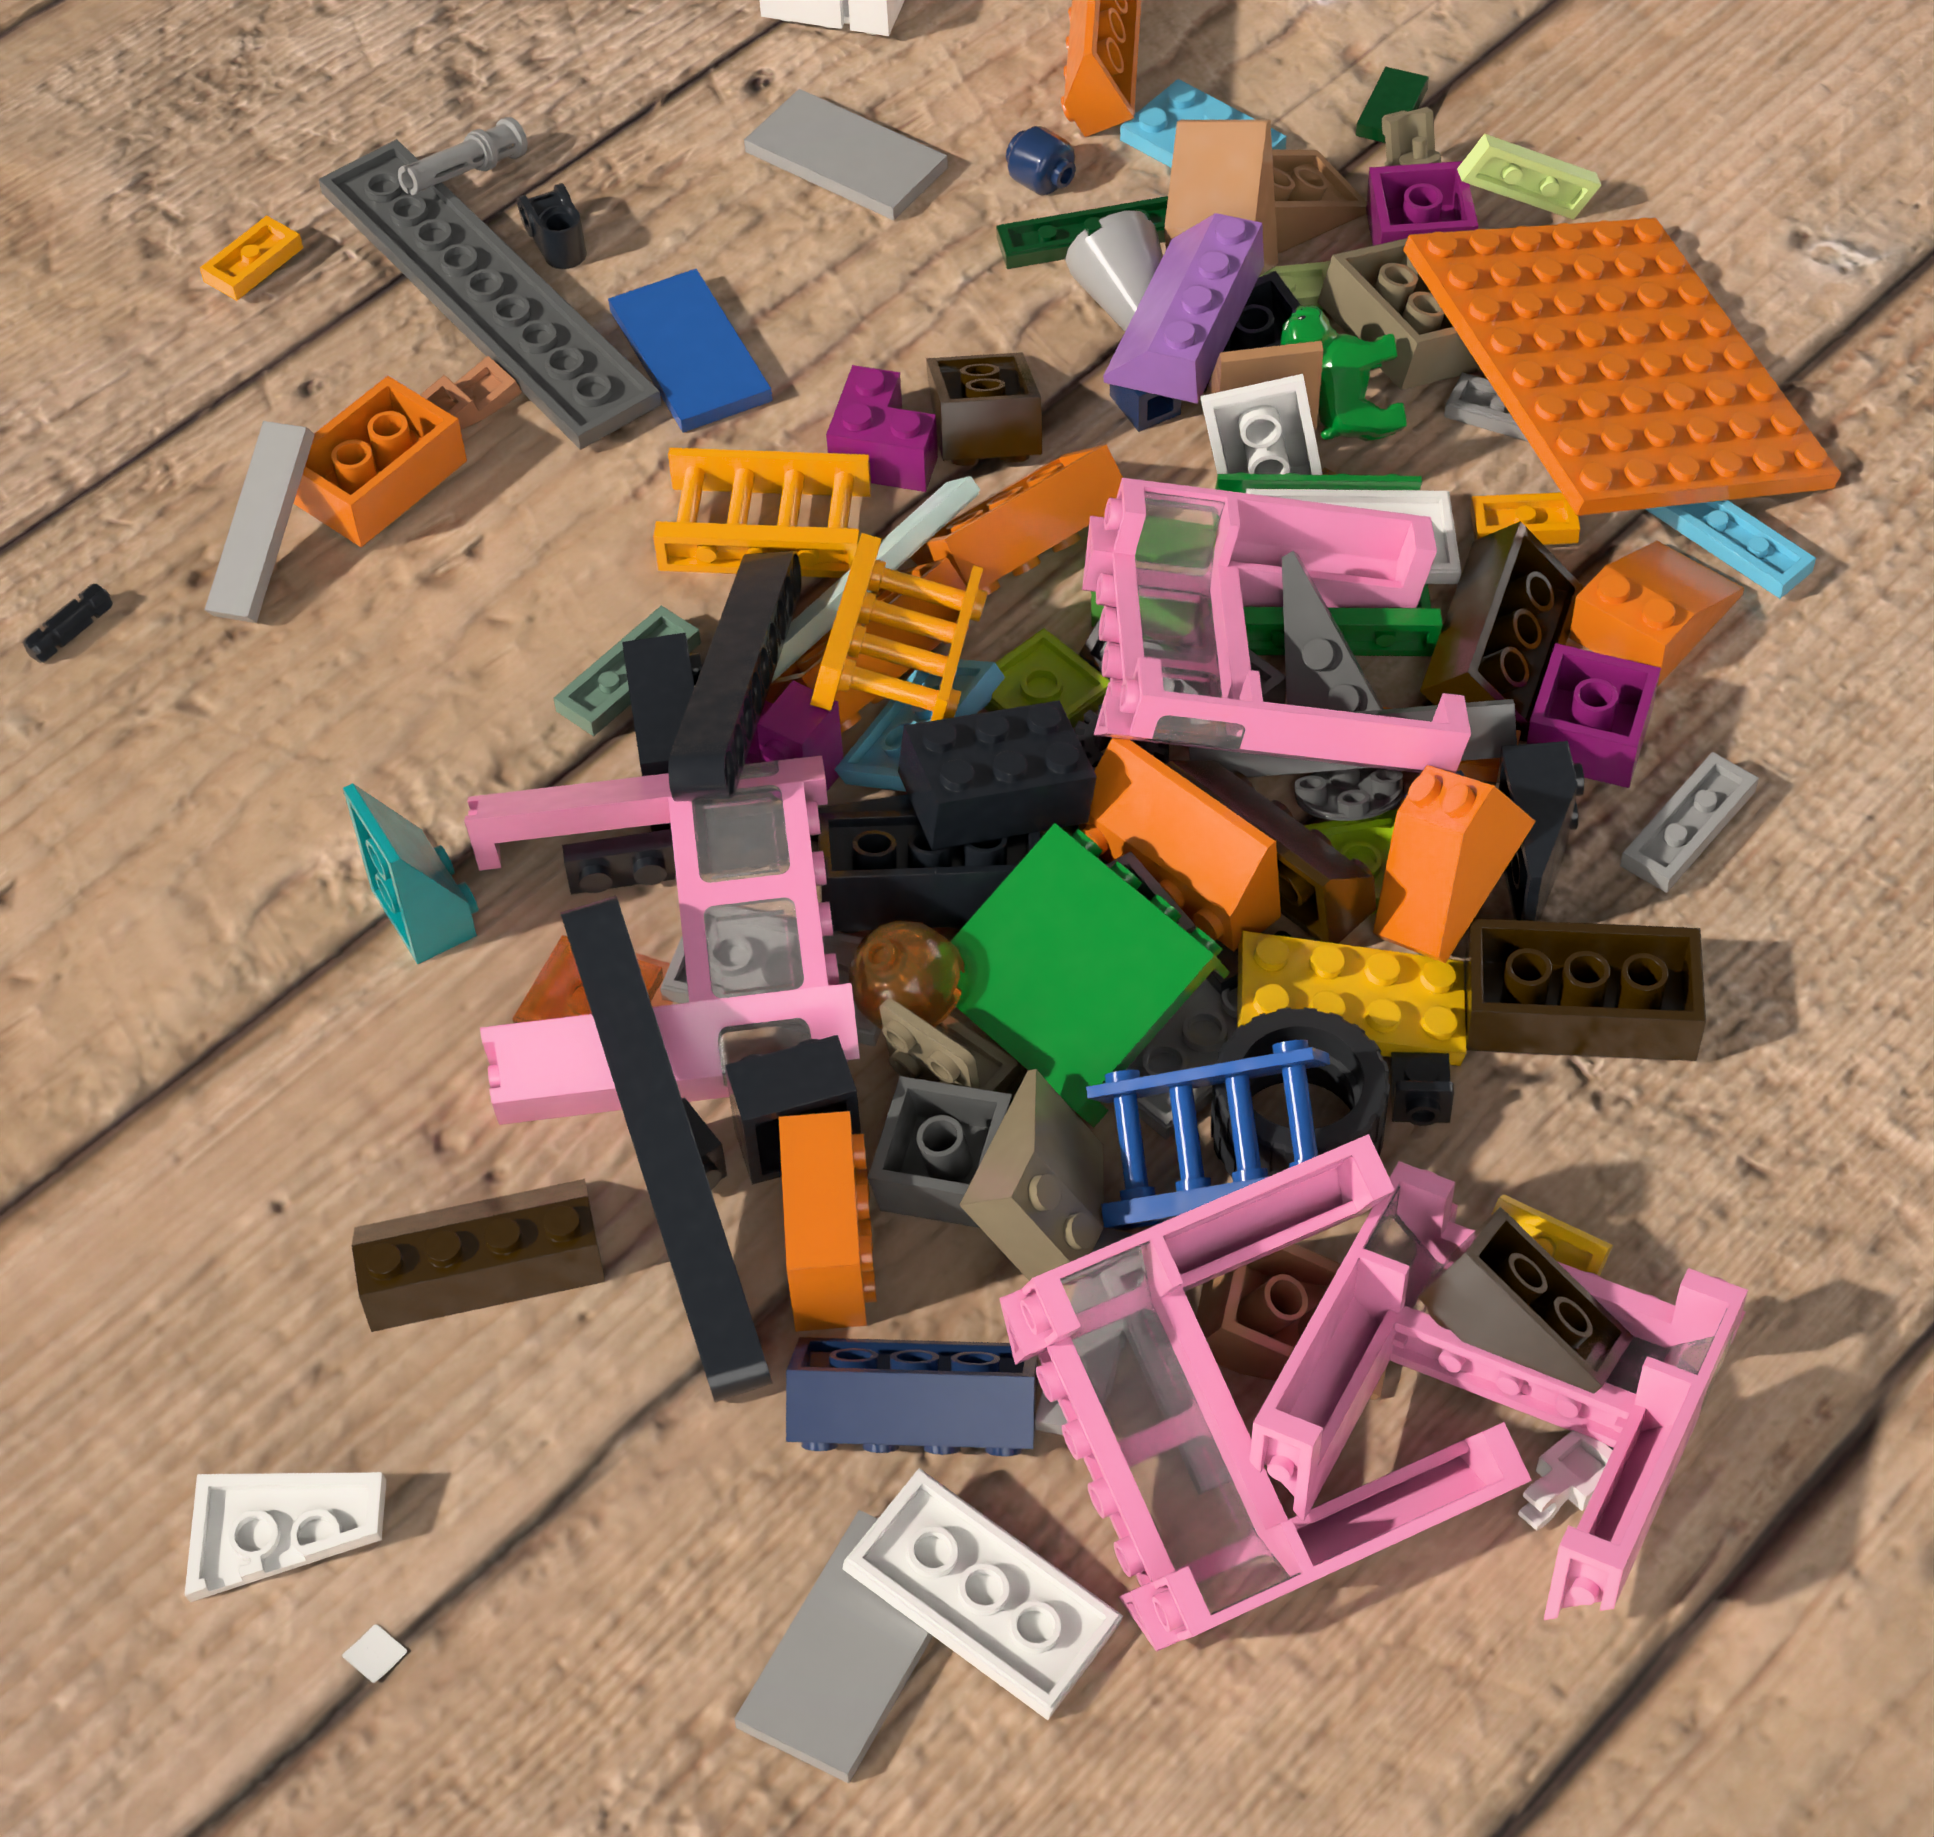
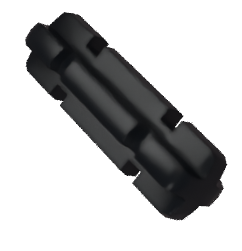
(67, 623)

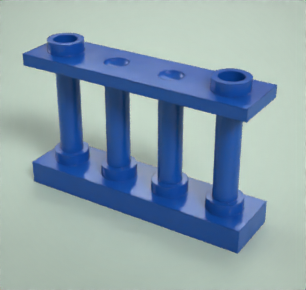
(1139, 1202)

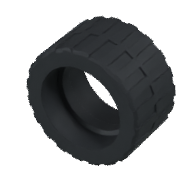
(1354, 1075)

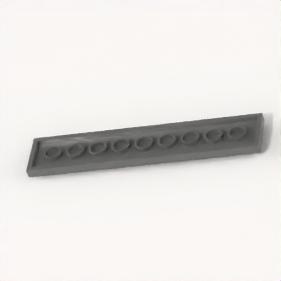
(492, 297)

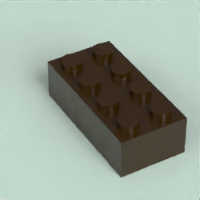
(1584, 989)

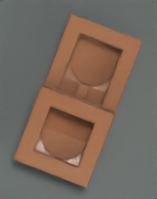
(475, 394)

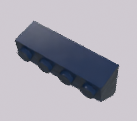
(910, 1396)

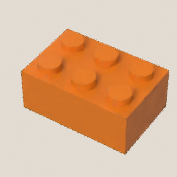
(378, 460)
(826, 1221)

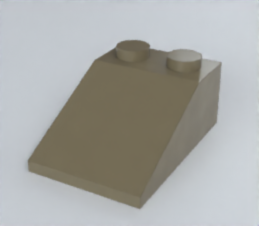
(1039, 1182)

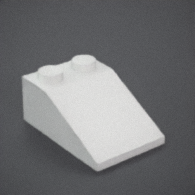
(1263, 429)

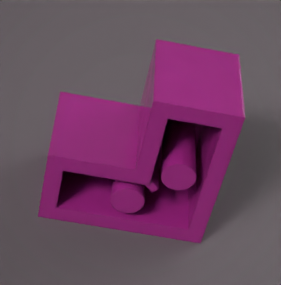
(872, 423)
(798, 730)

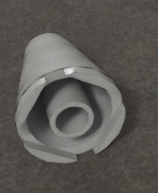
(1116, 262)

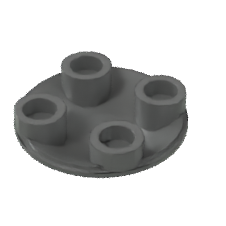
(1349, 793)

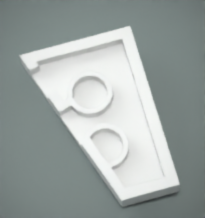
(277, 1522)

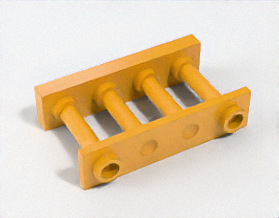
(720, 547)
(860, 606)

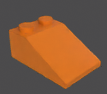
(1651, 607)
(1445, 860)

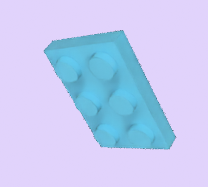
(1155, 124)
(876, 754)

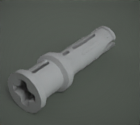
(478, 151)

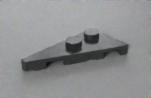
(1317, 657)

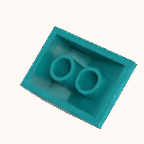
(411, 878)

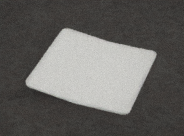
(374, 1653)

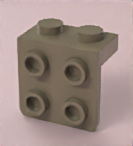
(945, 1052)

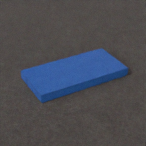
(690, 350)

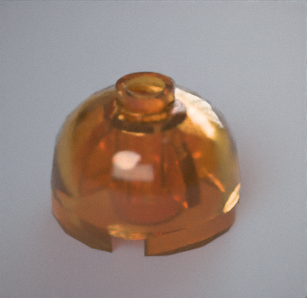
(909, 966)

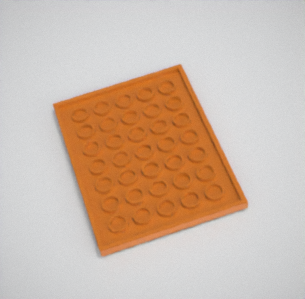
(1619, 365)

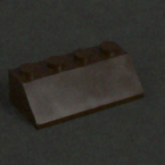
(1503, 623)
(1316, 882)
(476, 1255)

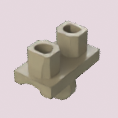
(1410, 137)

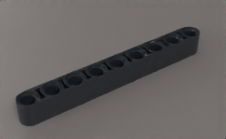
(735, 678)
(666, 1150)

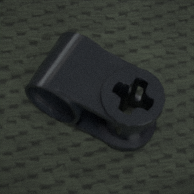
(554, 227)

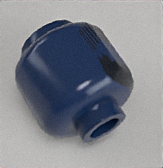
(1040, 160)

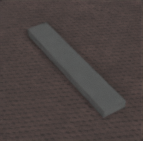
(1490, 726)

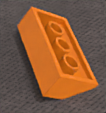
(1101, 63)
(1027, 518)
(807, 667)
(1187, 840)

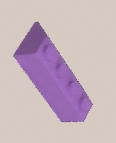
(1189, 309)

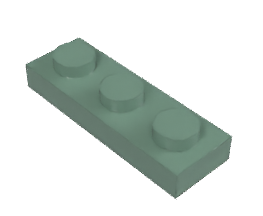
(603, 688)

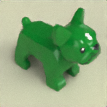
(1346, 377)

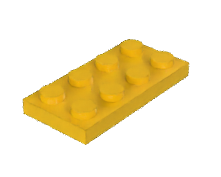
(1393, 996)

